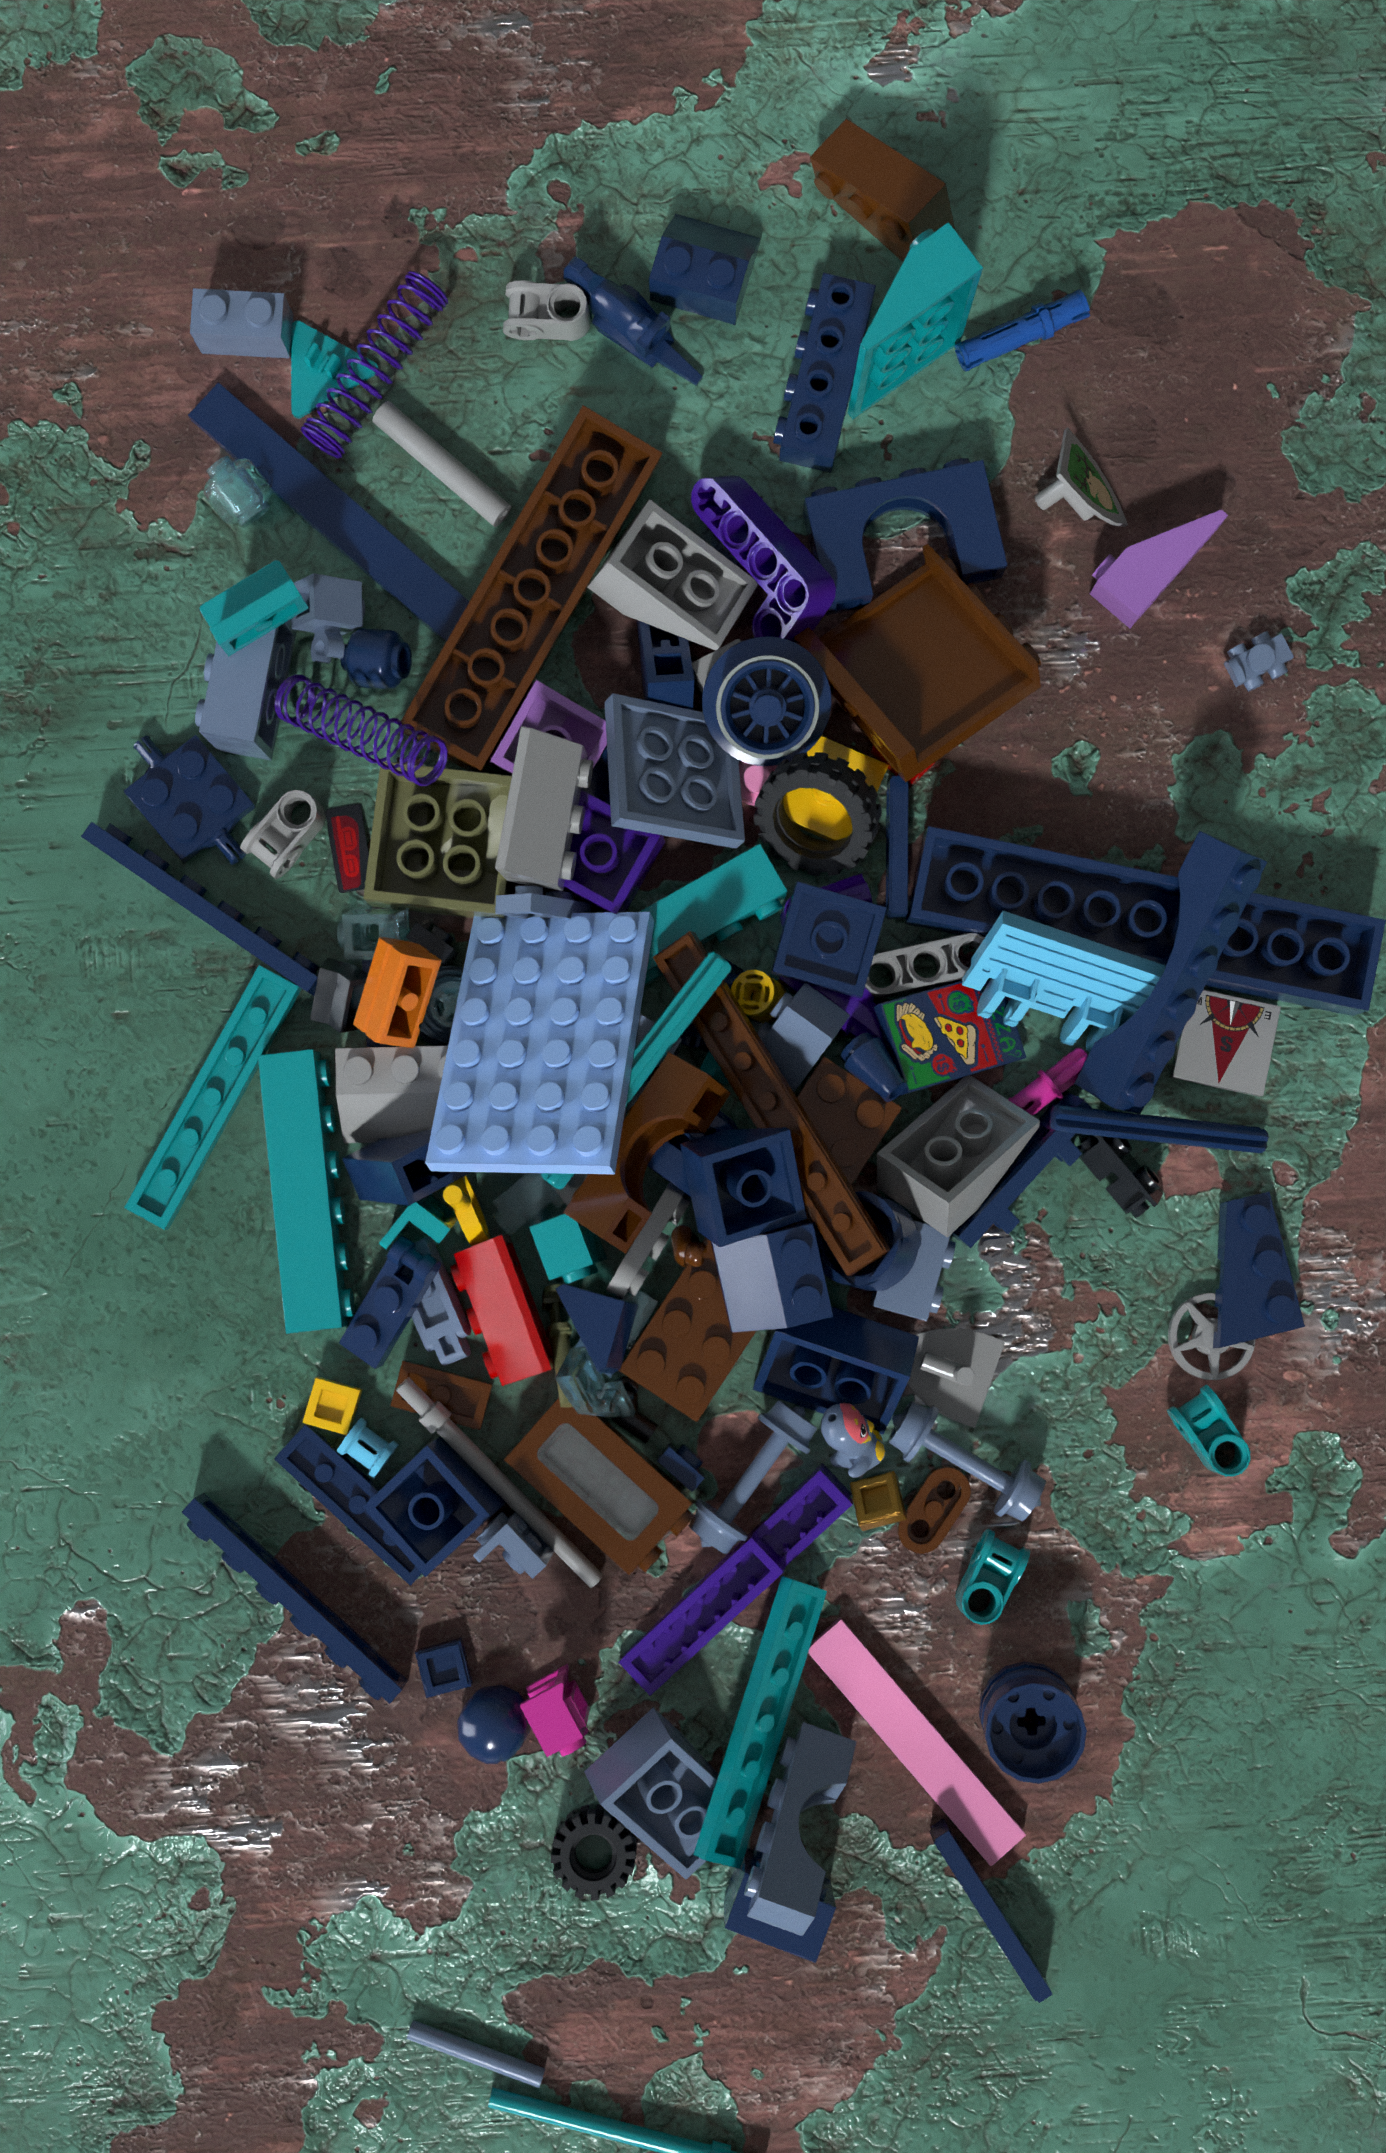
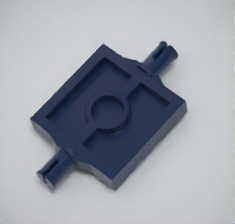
(189, 799)

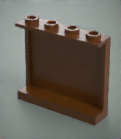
(924, 665)

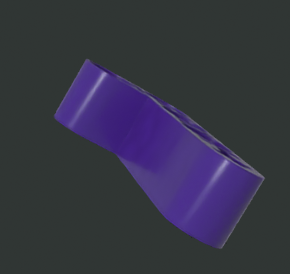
(777, 560)

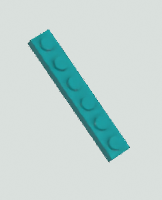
(213, 1098)
(760, 1723)

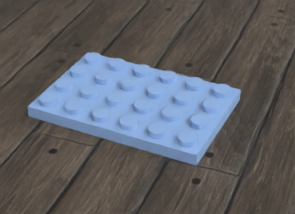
(542, 1045)

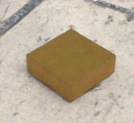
(878, 1501)

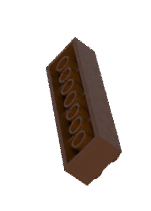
(532, 589)
(689, 1339)

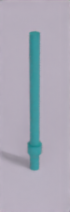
(599, 2125)

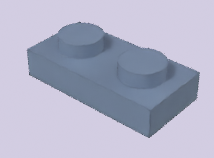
(531, 901)

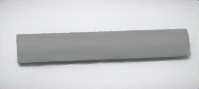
(441, 463)

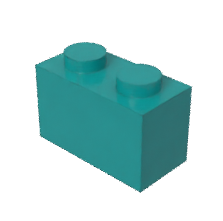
(567, 1248)

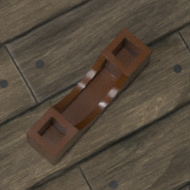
(672, 1104)

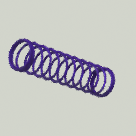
(320, 437)
(308, 708)

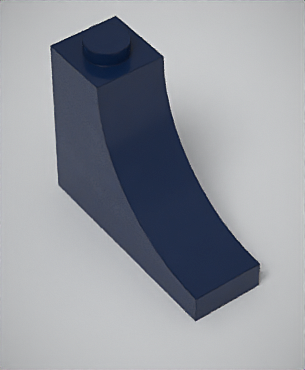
(396, 1170)

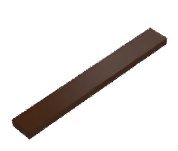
(774, 1105)

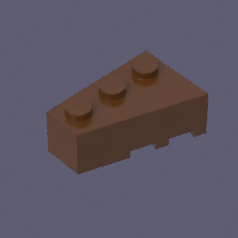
(880, 187)

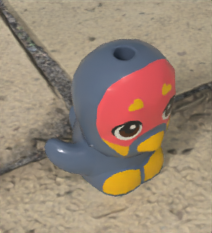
(853, 1438)

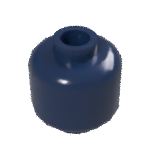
(376, 658)

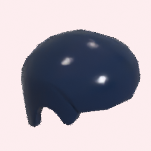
(493, 1724)

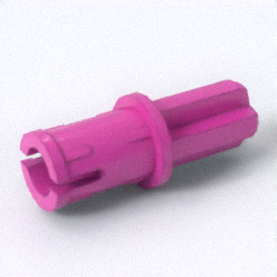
(1051, 1083)

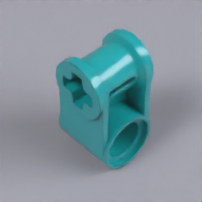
(1210, 1430)
(991, 1574)

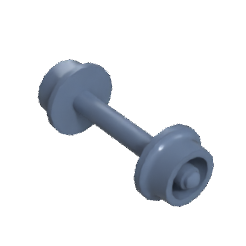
(1018, 1491)
(717, 1526)

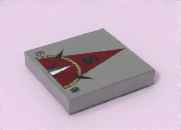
(1227, 1044)

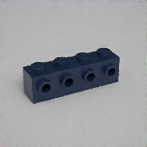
(826, 372)

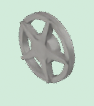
(1203, 1341)

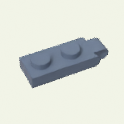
(439, 1314)

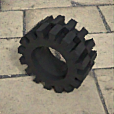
(587, 1880)

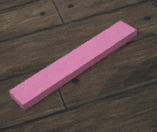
(915, 1741)

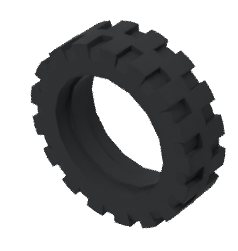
(830, 777)

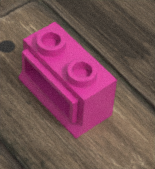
(557, 1713)

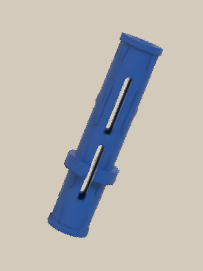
(1031, 326)

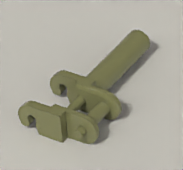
(558, 1333)

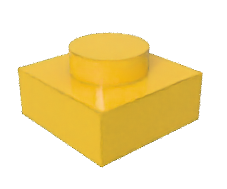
(332, 1405)

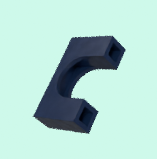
(952, 497)

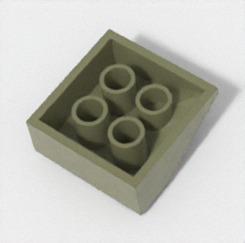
(438, 843)

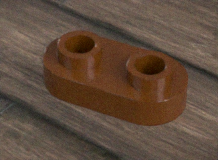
(936, 1510)

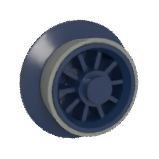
(766, 700)

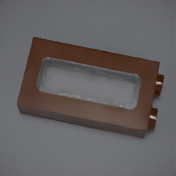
(602, 1485)

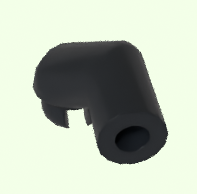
(639, 1424)

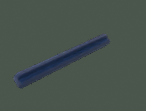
(1158, 1129)

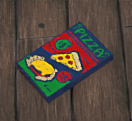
(942, 1038)

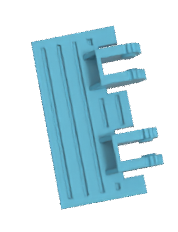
(1057, 971)

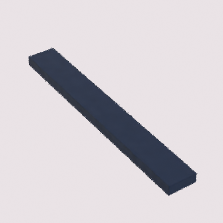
(331, 511)

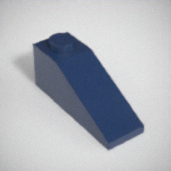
(665, 667)

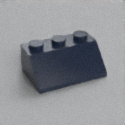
(839, 1363)

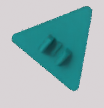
(314, 368)

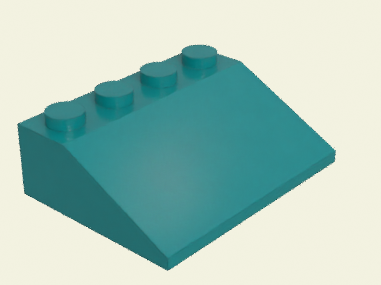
(918, 317)

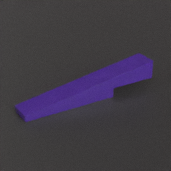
(737, 1579)

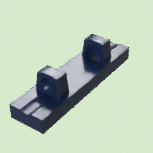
(1032, 1159)

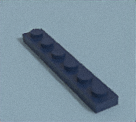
(189, 895)
(308, 1612)

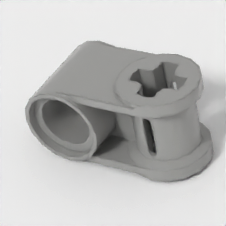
(536, 311)
(282, 834)

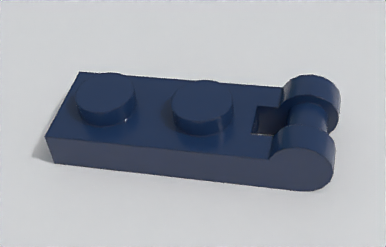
(390, 1303)

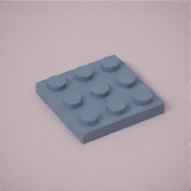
(670, 774)

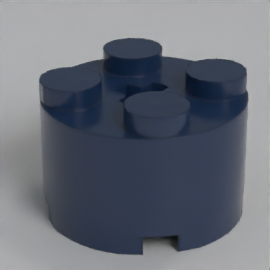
(898, 1232)

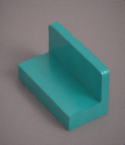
(253, 607)
(428, 1215)

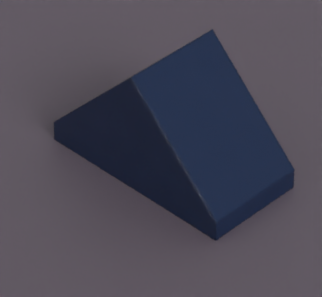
(601, 1323)

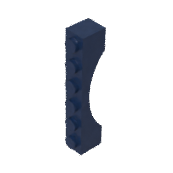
(1213, 894)

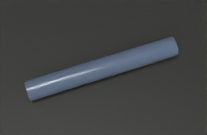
(476, 2053)

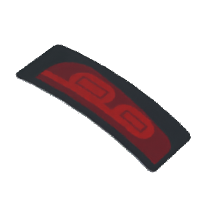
(348, 846)

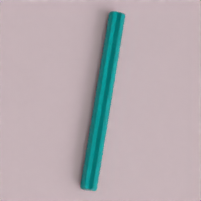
(667, 1031)

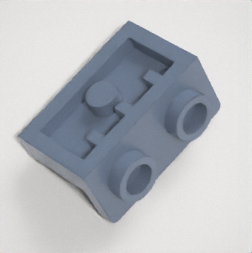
(522, 1545)

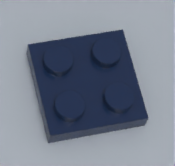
(828, 940)

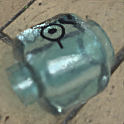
(237, 491)

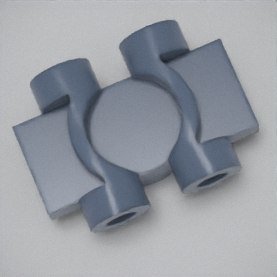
(1266, 656)

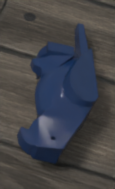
(629, 320)

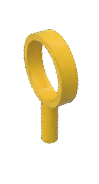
(467, 1210)

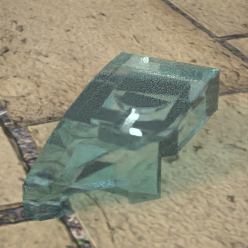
(587, 1389)

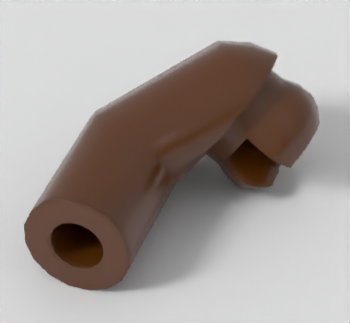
(687, 1247)

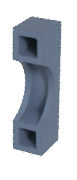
(788, 1880)

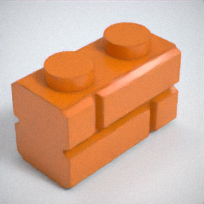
(397, 992)

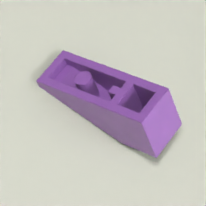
(1145, 569)

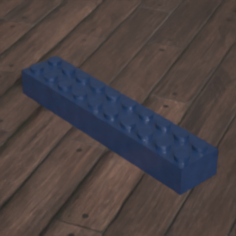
(1276, 953)

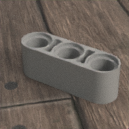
(905, 978)

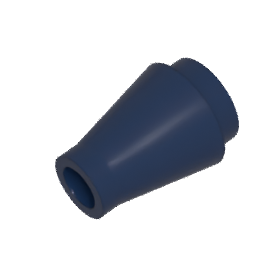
(872, 1064)

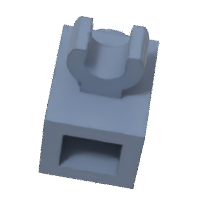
(333, 611)

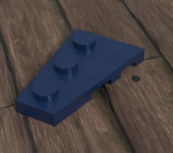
(1255, 1277)

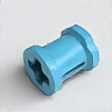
(373, 1462)

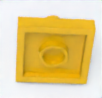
(820, 811)

